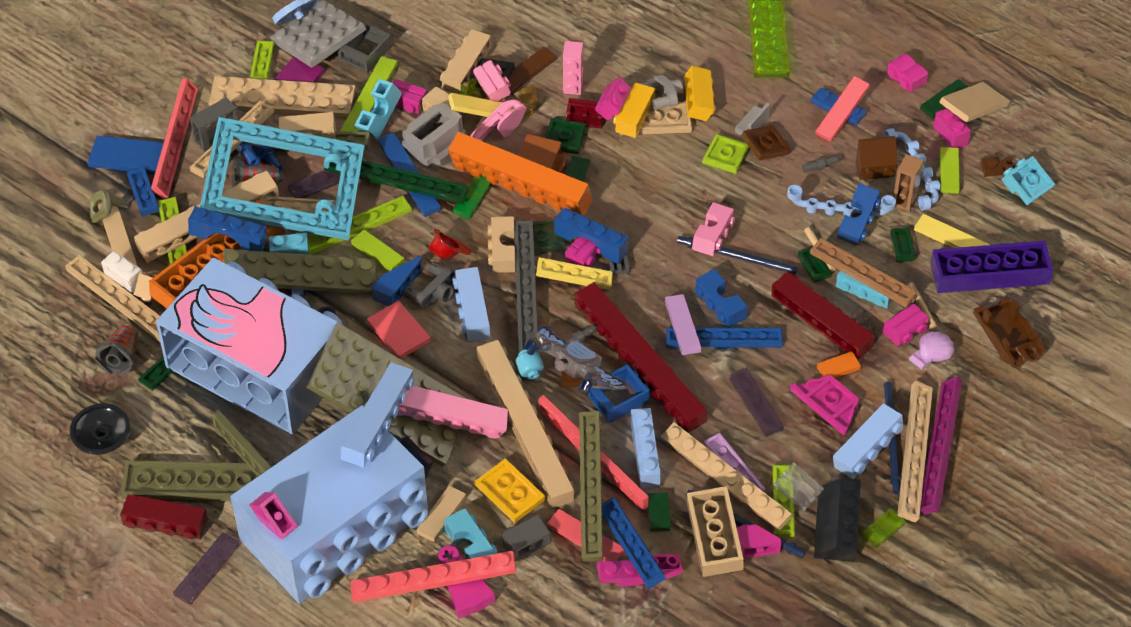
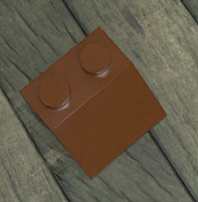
(876, 158)

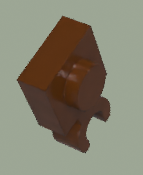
(994, 166)

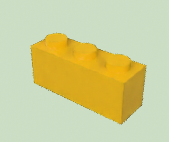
(699, 93)
(634, 110)

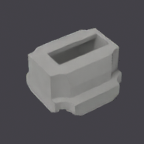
(435, 145)

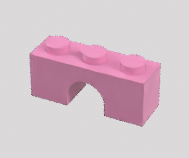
(572, 68)
(717, 224)

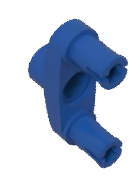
(255, 153)

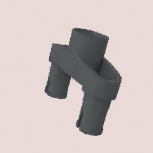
(438, 289)

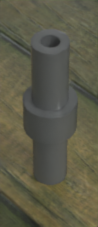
(820, 163)
(581, 335)

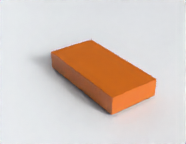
(839, 365)

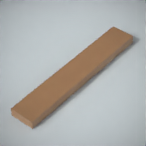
(863, 272)

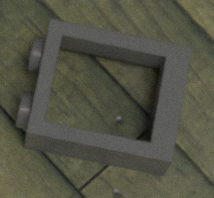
(360, 60)
(199, 121)

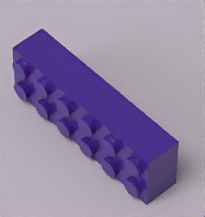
(991, 266)

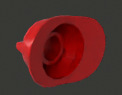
(447, 247)

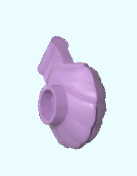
(933, 348)

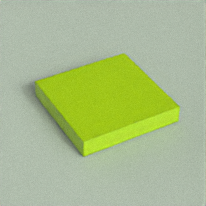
(725, 153)

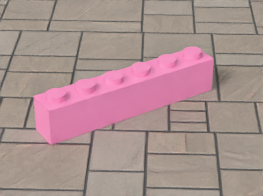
(454, 412)

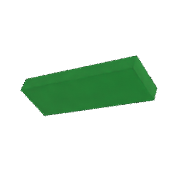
(477, 190)

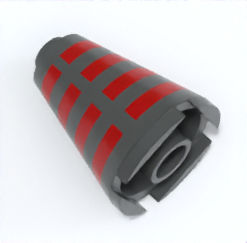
(243, 171)
(118, 350)

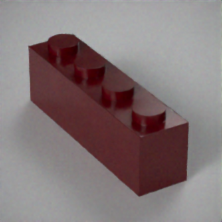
(164, 517)

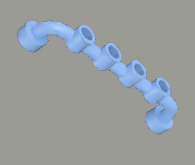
(927, 173)
(795, 194)

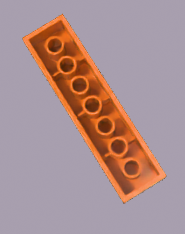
(519, 174)
(176, 277)

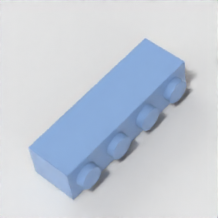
(472, 304)
(868, 441)
(645, 448)

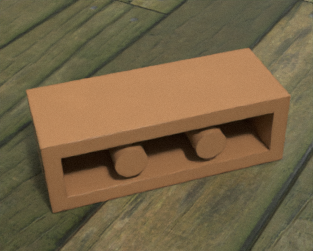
(907, 182)

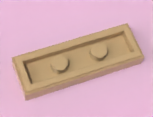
(444, 507)

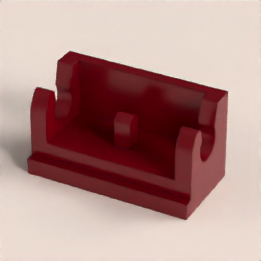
(584, 112)

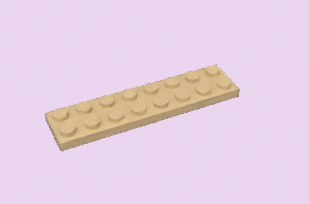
(285, 96)

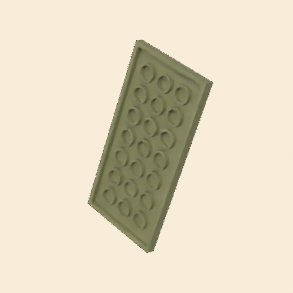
(351, 371)

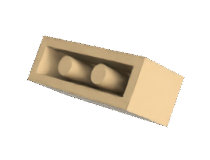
(314, 124)

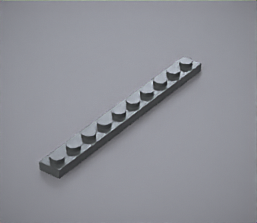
(525, 284)

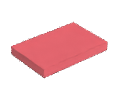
(398, 330)

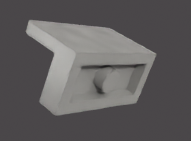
(754, 119)

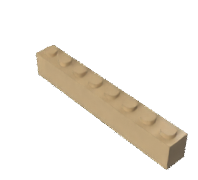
(174, 231)

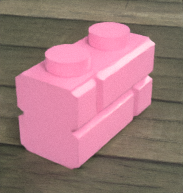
(491, 81)

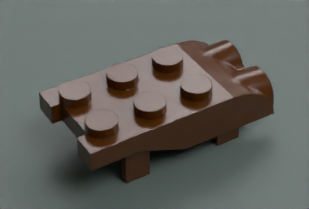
(1010, 332)

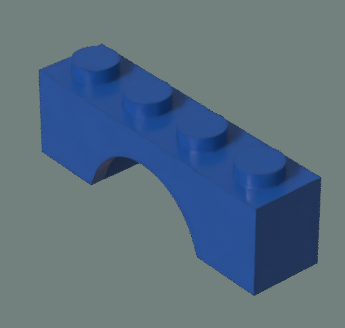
(246, 233)
(609, 242)

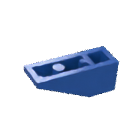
(393, 283)

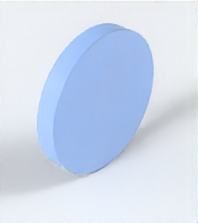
(293, 11)

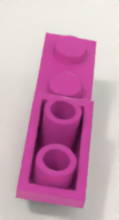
(625, 574)

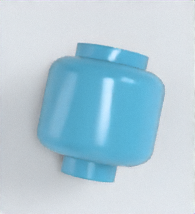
(529, 365)

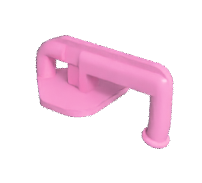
(506, 120)

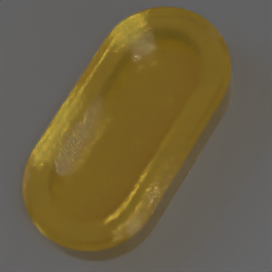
(528, 97)

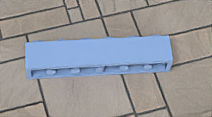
(377, 415)

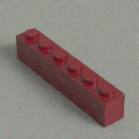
(822, 315)

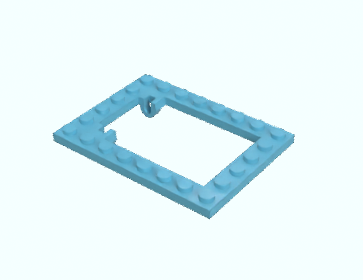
(346, 155)

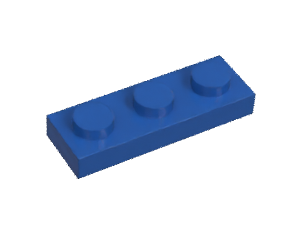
(827, 99)
(142, 192)

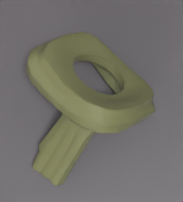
(106, 208)

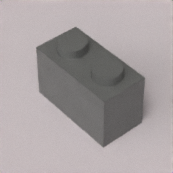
(526, 537)

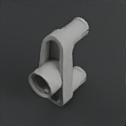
(667, 88)

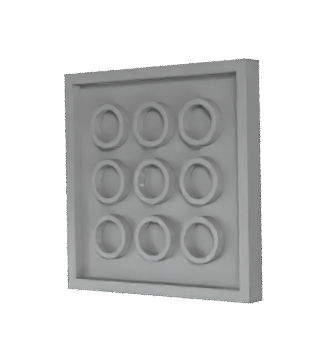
(318, 33)

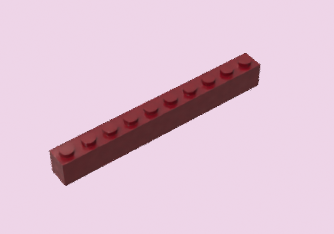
(641, 357)

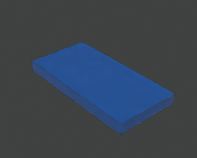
(125, 154)

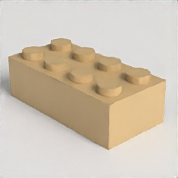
(715, 531)

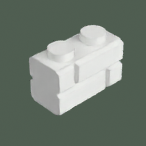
(121, 271)

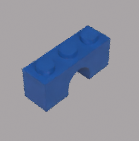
(853, 229)
(728, 310)

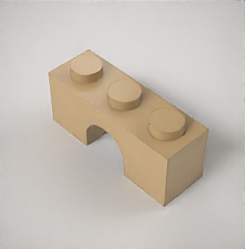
(502, 256)

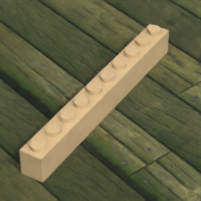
(525, 424)

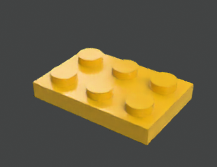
(510, 490)

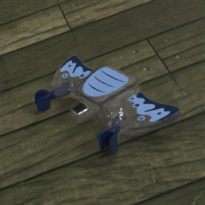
(574, 360)

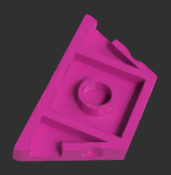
(829, 400)

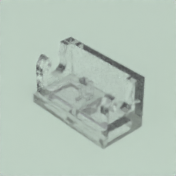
(799, 486)

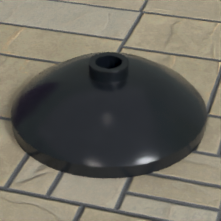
(99, 421)

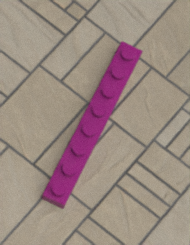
(940, 446)

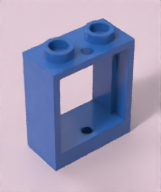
(606, 407)

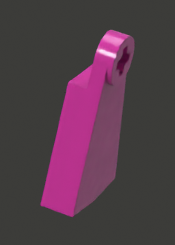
(466, 596)

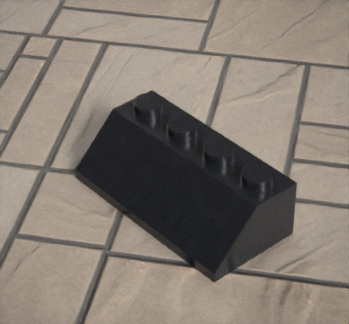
(838, 520)

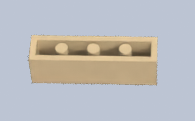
(466, 59)

